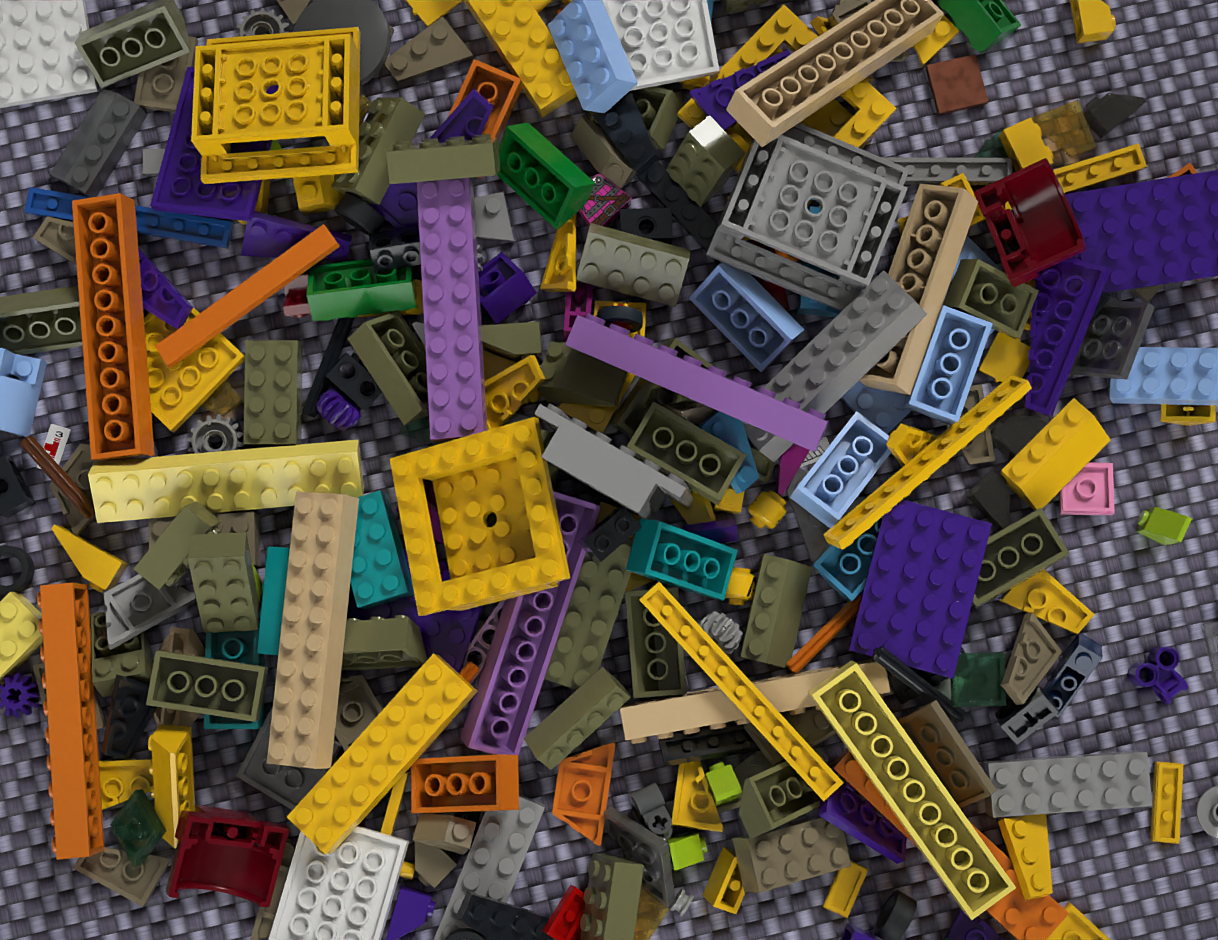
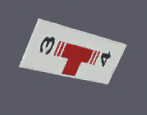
(56, 442)

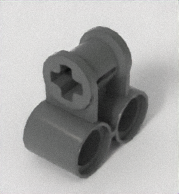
(650, 810)

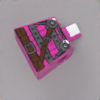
(604, 202)

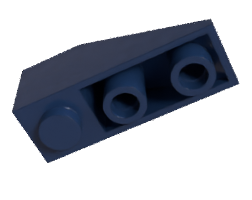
(1073, 670)

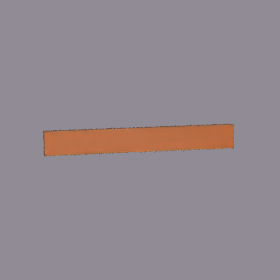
(247, 296)

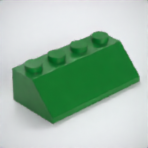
(981, 21)
(542, 174)
(357, 290)

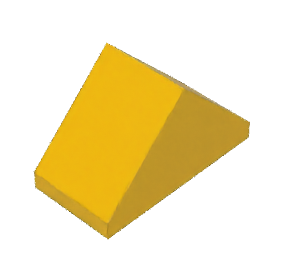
(1188, 414)

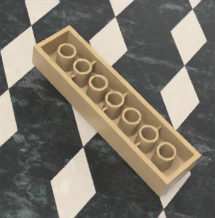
(924, 270)

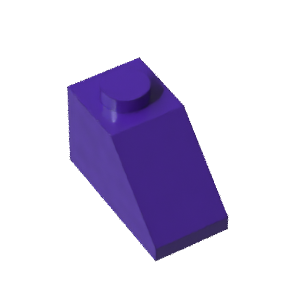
(410, 911)

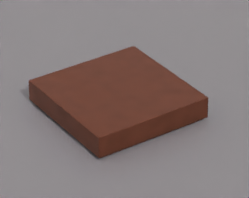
(956, 84)

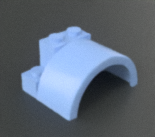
(19, 396)

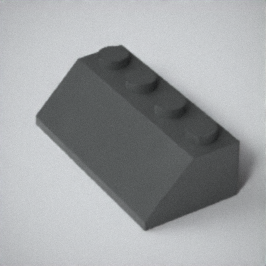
(99, 143)

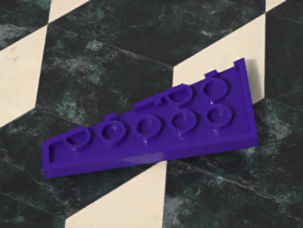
(467, 120)
(1058, 327)

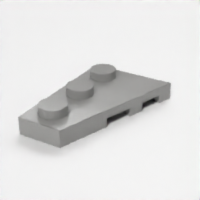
(492, 218)

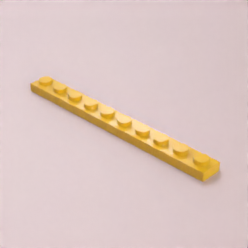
(1090, 172)
(926, 462)
(741, 691)

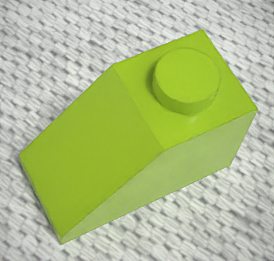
(1163, 525)
(723, 783)
(686, 850)

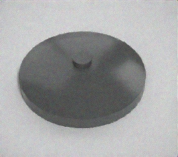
(364, 14)

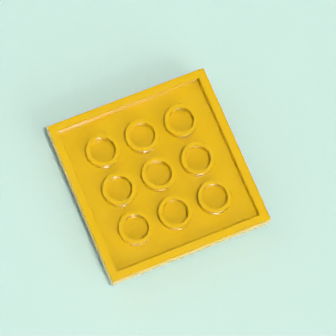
(187, 385)

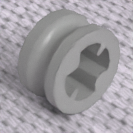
(681, 902)

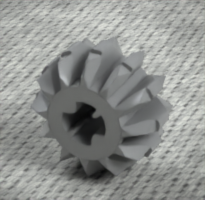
(722, 631)

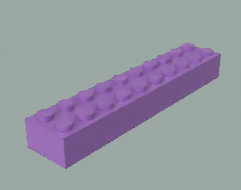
(451, 309)
(697, 383)
(525, 645)

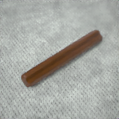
(58, 476)

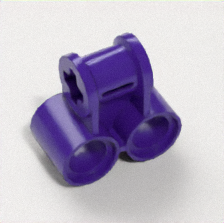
(1162, 679)

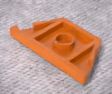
(584, 790)

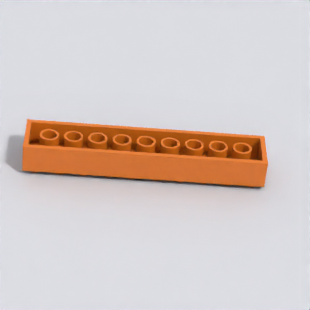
(113, 328)
(71, 720)
(1020, 917)

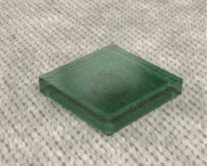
(978, 680)
(138, 827)

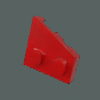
(566, 918)

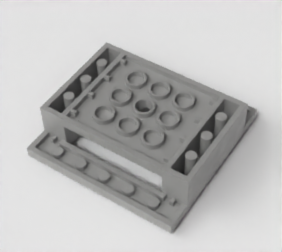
(769, 205)
(607, 468)

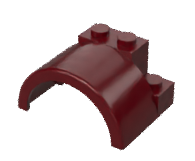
(1042, 225)
(227, 854)

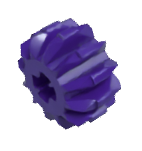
(338, 409)
(26, 699)

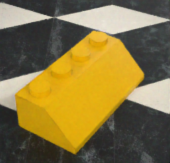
(1055, 455)
(172, 775)

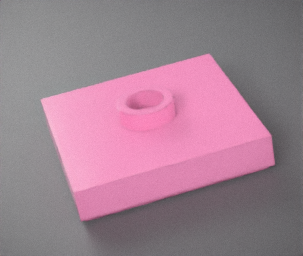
(1089, 491)

